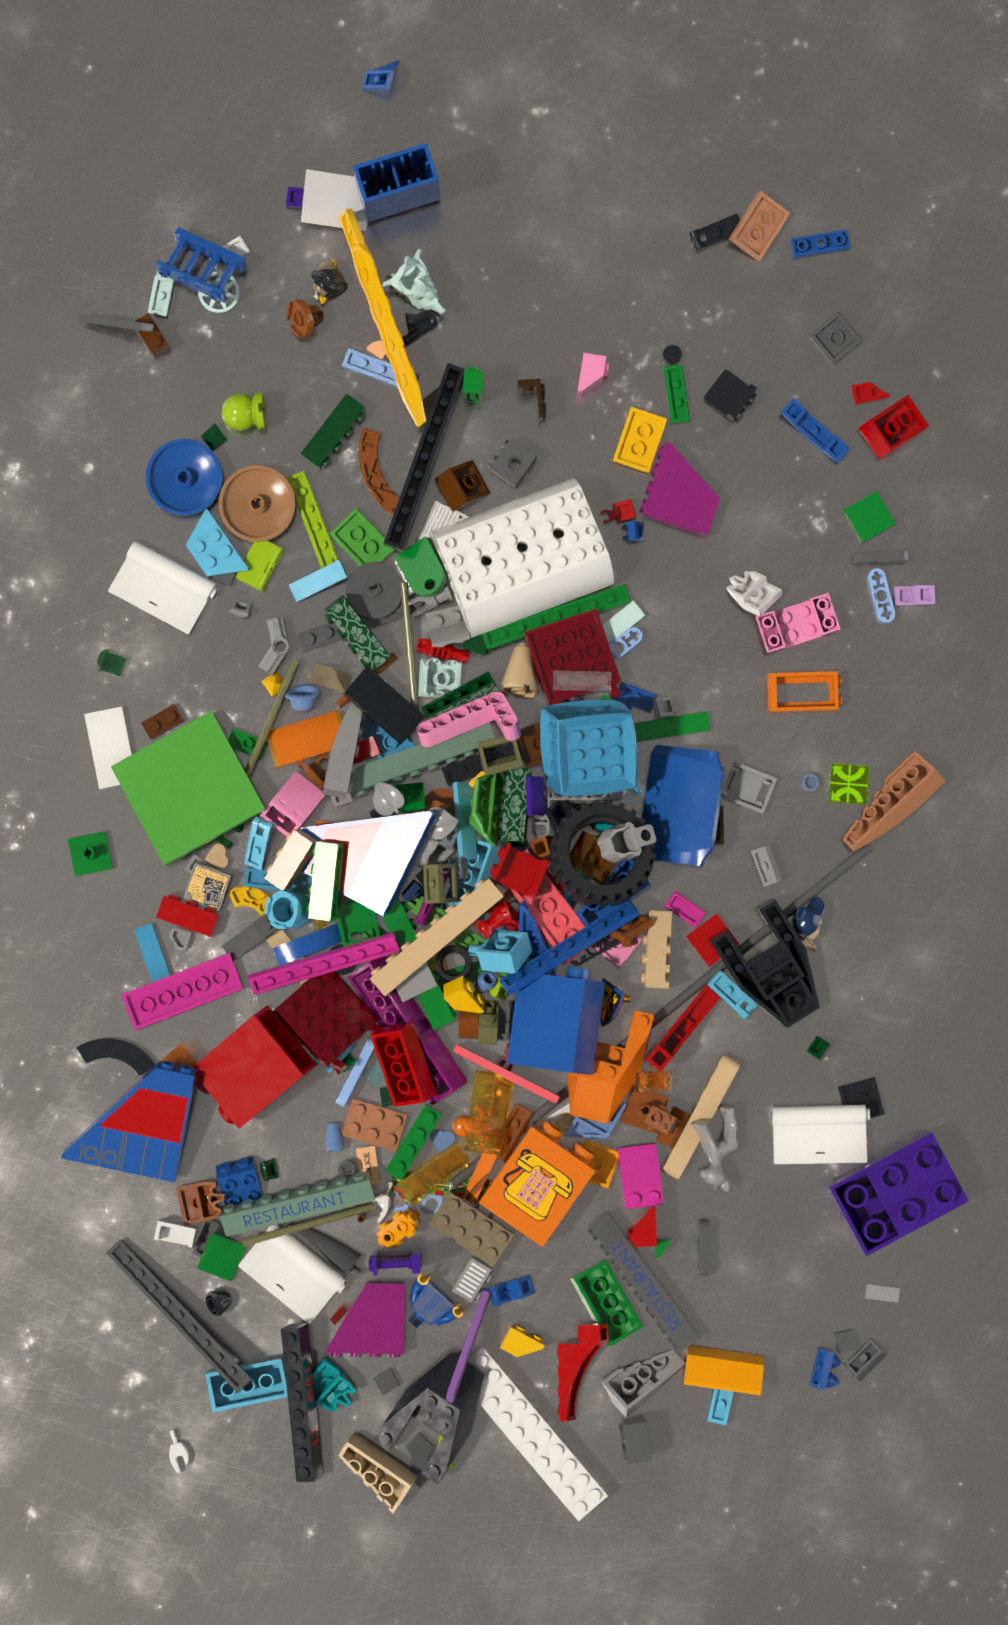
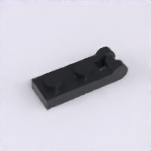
(714, 232)

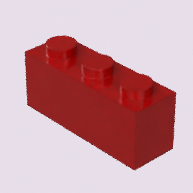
(187, 915)

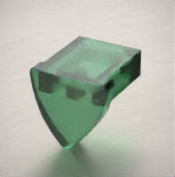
(110, 663)

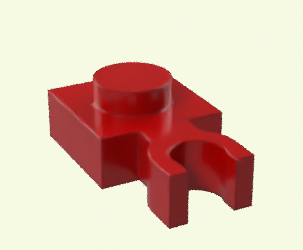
(622, 511)

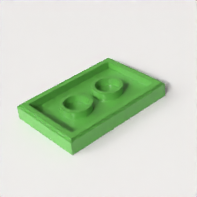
(361, 539)

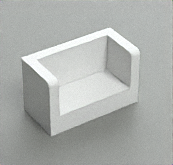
(175, 1233)

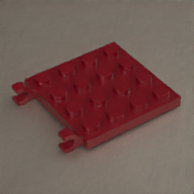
(571, 646)
(327, 1018)

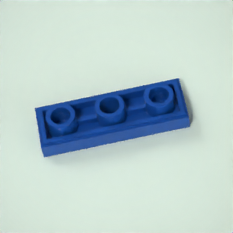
(809, 245)

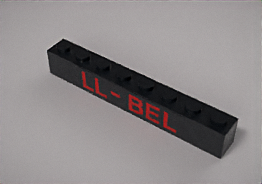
(302, 1402)

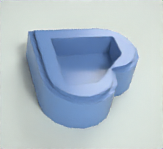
(442, 1139)

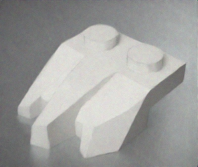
(753, 592)

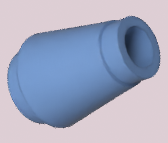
(485, 982)
(333, 1138)

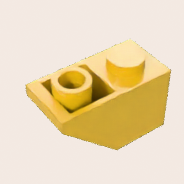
(463, 996)
(519, 1343)

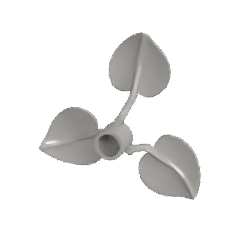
(390, 799)

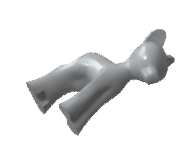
(717, 1150)

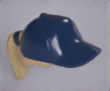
(808, 920)

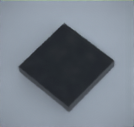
(862, 1093)

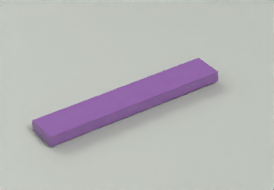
(468, 1346)

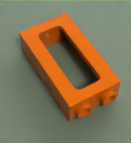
(828, 677)

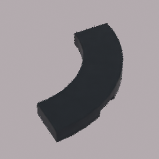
(117, 1050)

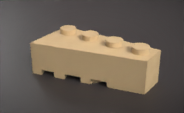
(657, 950)
(378, 1470)

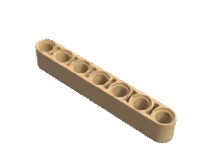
(702, 1111)

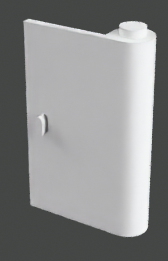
(157, 579)
(820, 1134)
(293, 1274)

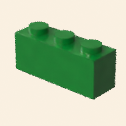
(473, 385)

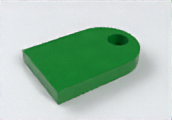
(421, 566)

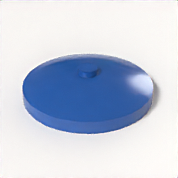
(184, 477)

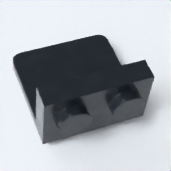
(730, 395)

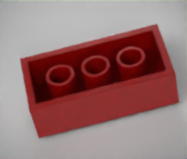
(403, 1064)

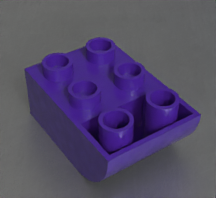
(898, 1192)

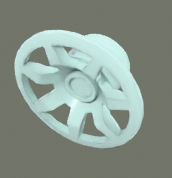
(229, 295)

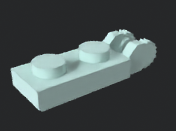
(161, 295)

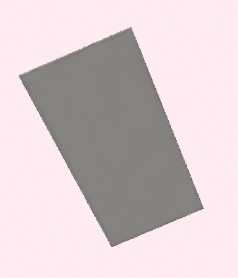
(882, 1293)

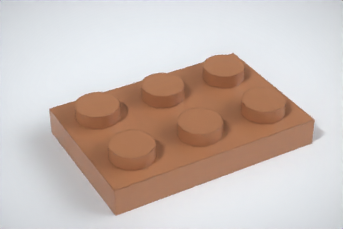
(759, 226)
(374, 1124)

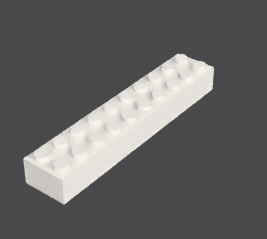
(536, 1438)

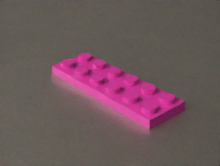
(182, 991)

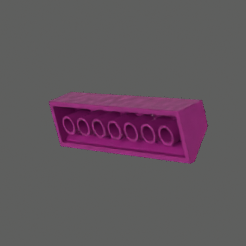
(392, 1011)

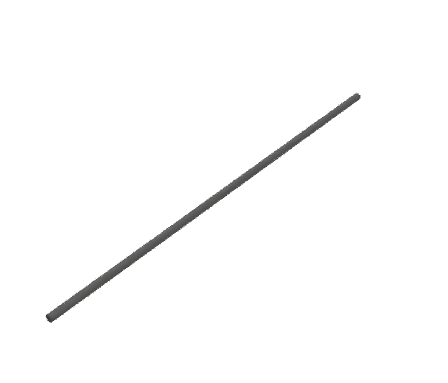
(699, 984)

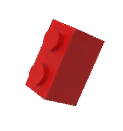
(644, 1229)

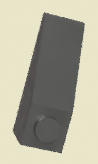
(249, 937)

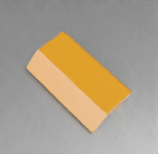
(724, 1370)

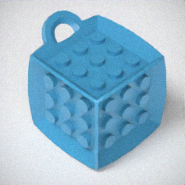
(588, 747)

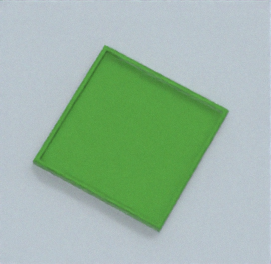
(188, 788)

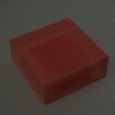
(339, 1314)

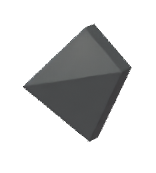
(209, 1227)

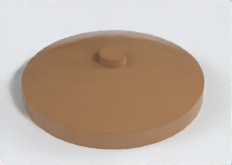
(257, 503)

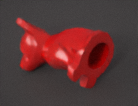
(499, 917)

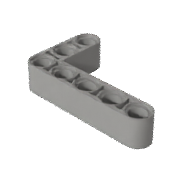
(550, 796)

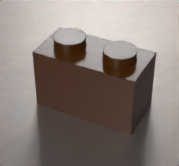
(154, 340)

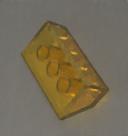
(488, 1113)
(431, 1173)

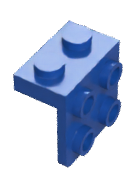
(238, 1180)

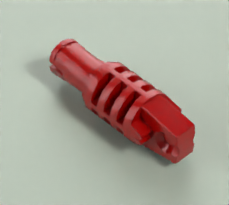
(444, 653)

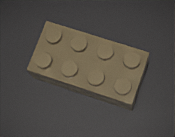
(471, 1228)

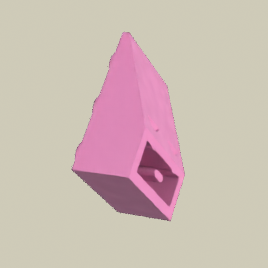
(293, 804)

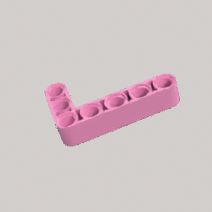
(470, 716)

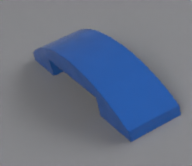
(814, 431)
(307, 944)

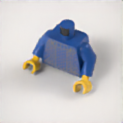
(431, 1304)

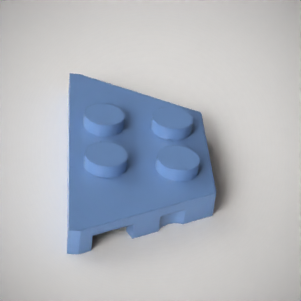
(592, 1129)

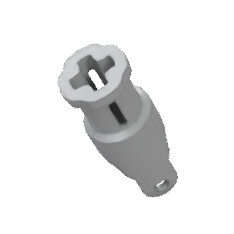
(432, 602)

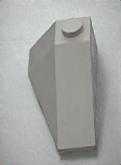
(636, 1384)

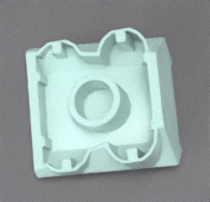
(438, 677)

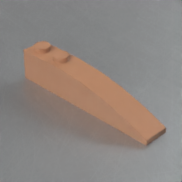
(899, 797)

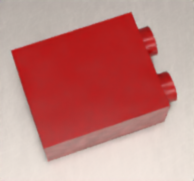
(252, 1067)

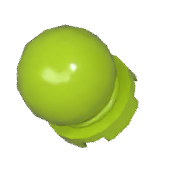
(243, 412)

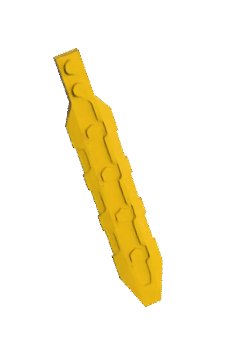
(382, 316)

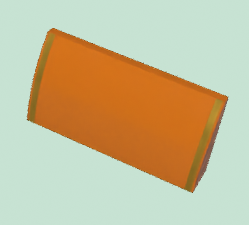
(304, 739)

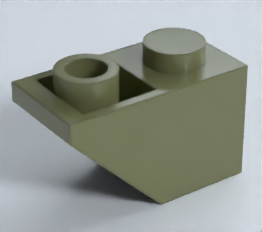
(488, 1023)

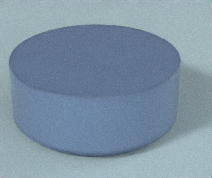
(810, 782)

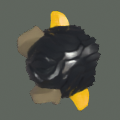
(328, 281)

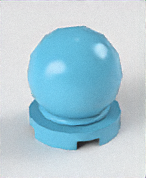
(287, 909)

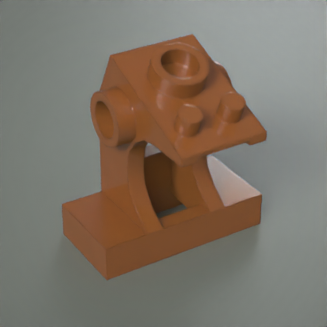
(660, 1120)

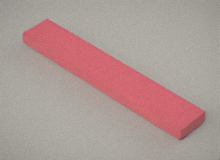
(506, 1074)

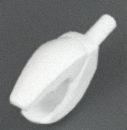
(383, 1200)
(177, 1449)

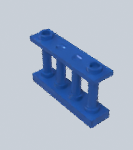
(201, 247)

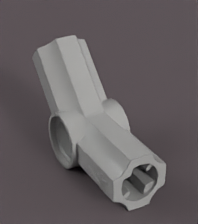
(277, 634)

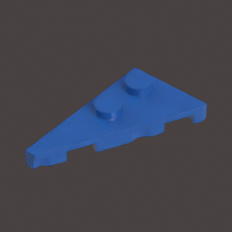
(528, 924)

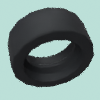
(453, 949)

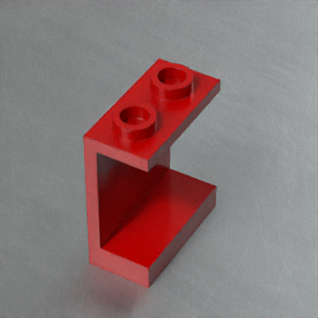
(518, 871)

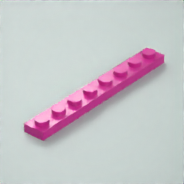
(324, 963)

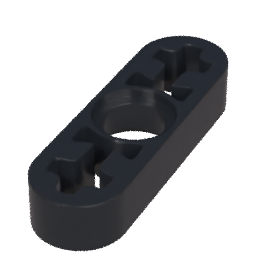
(592, 955)

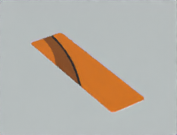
(479, 1177)

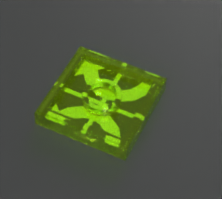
(848, 784)

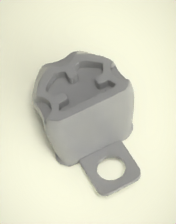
(623, 842)
(436, 851)

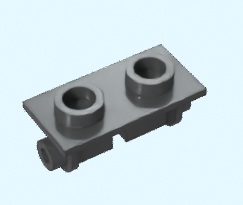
(505, 1019)

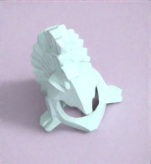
(415, 285)

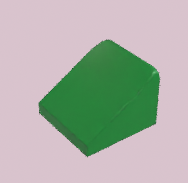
(662, 1244)

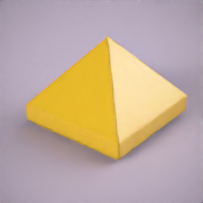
(273, 683)

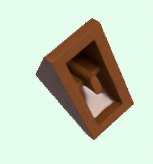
(468, 1025)

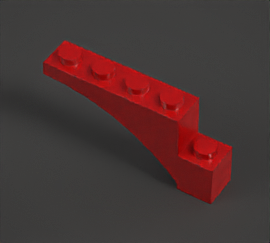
(682, 1028)
(573, 1362)

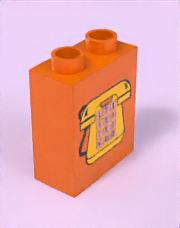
(539, 1182)

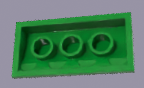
(606, 1301)

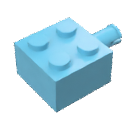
(503, 951)

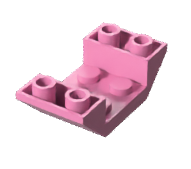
(798, 623)

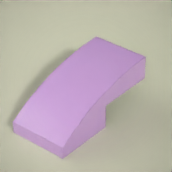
(914, 595)

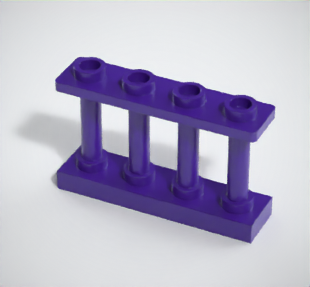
(412, 1261)

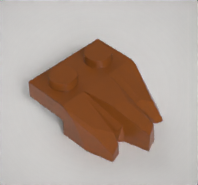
(199, 1202)

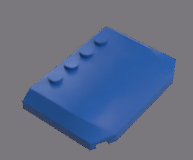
(683, 803)

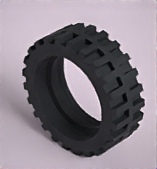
(577, 885)

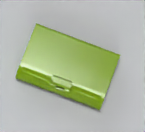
(261, 563)

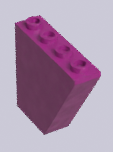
(679, 494)
(373, 1323)

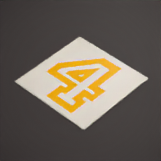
(562, 1120)

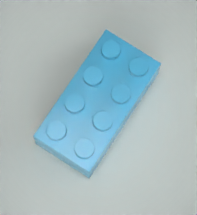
(266, 1385)

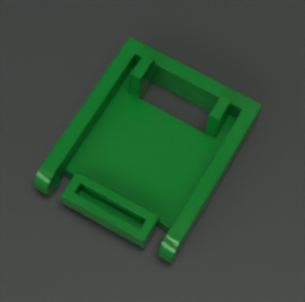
(355, 919)

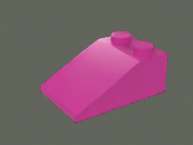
(640, 1176)

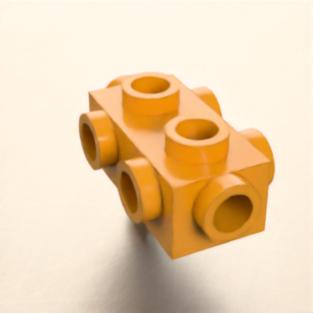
(401, 1226)

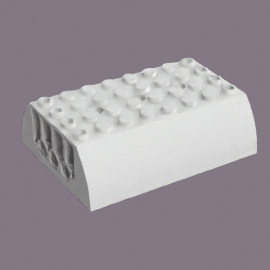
(526, 581)

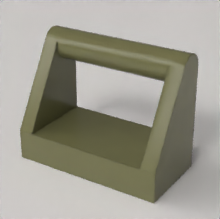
(501, 764)
(435, 884)

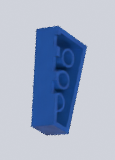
(591, 914)

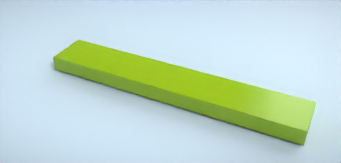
(312, 519)

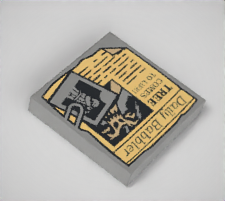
(207, 886)

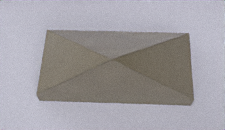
(330, 678)

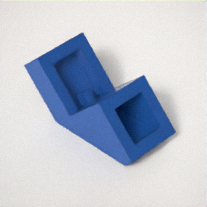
(511, 1290)

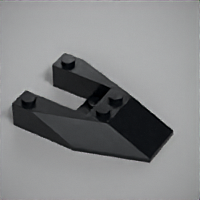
(777, 977)
(428, 1404)

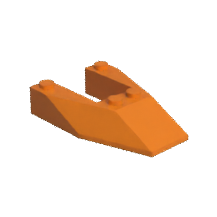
(614, 1070)

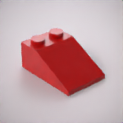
(893, 426)

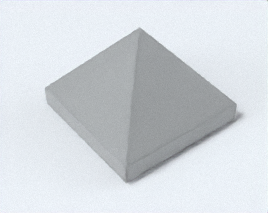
(240, 608)

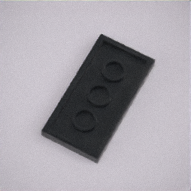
(383, 705)

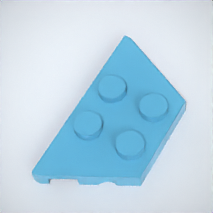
(213, 548)

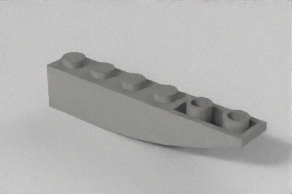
(343, 751)

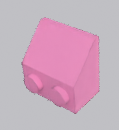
(592, 372)

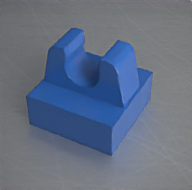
(635, 531)

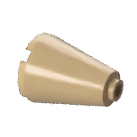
(520, 674)

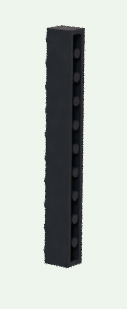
(424, 457)

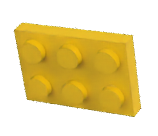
(639, 440)

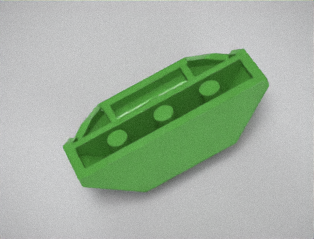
(487, 806)

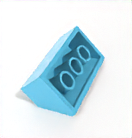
(477, 870)

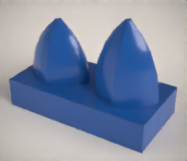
(821, 1375)

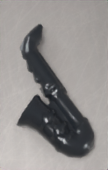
(421, 322)

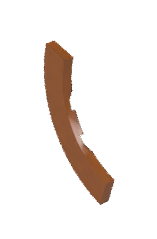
(371, 471)

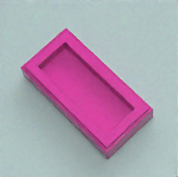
(685, 909)

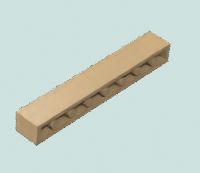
(436, 937)

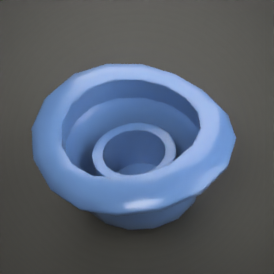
(303, 696)

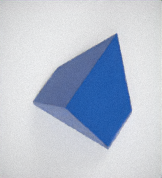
(380, 79)

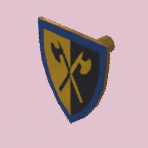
(612, 1002)

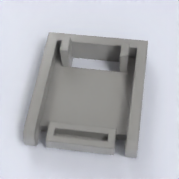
(745, 787)

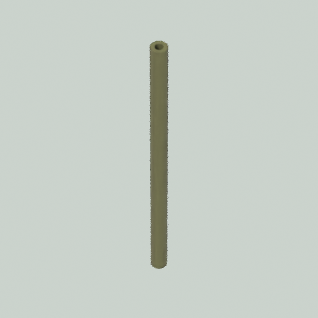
(409, 645)
(271, 717)
(307, 1224)

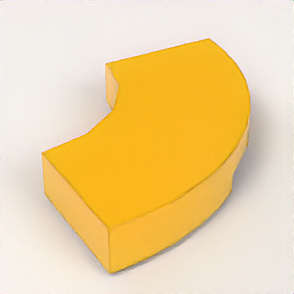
(249, 897)

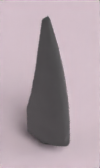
(335, 1252)

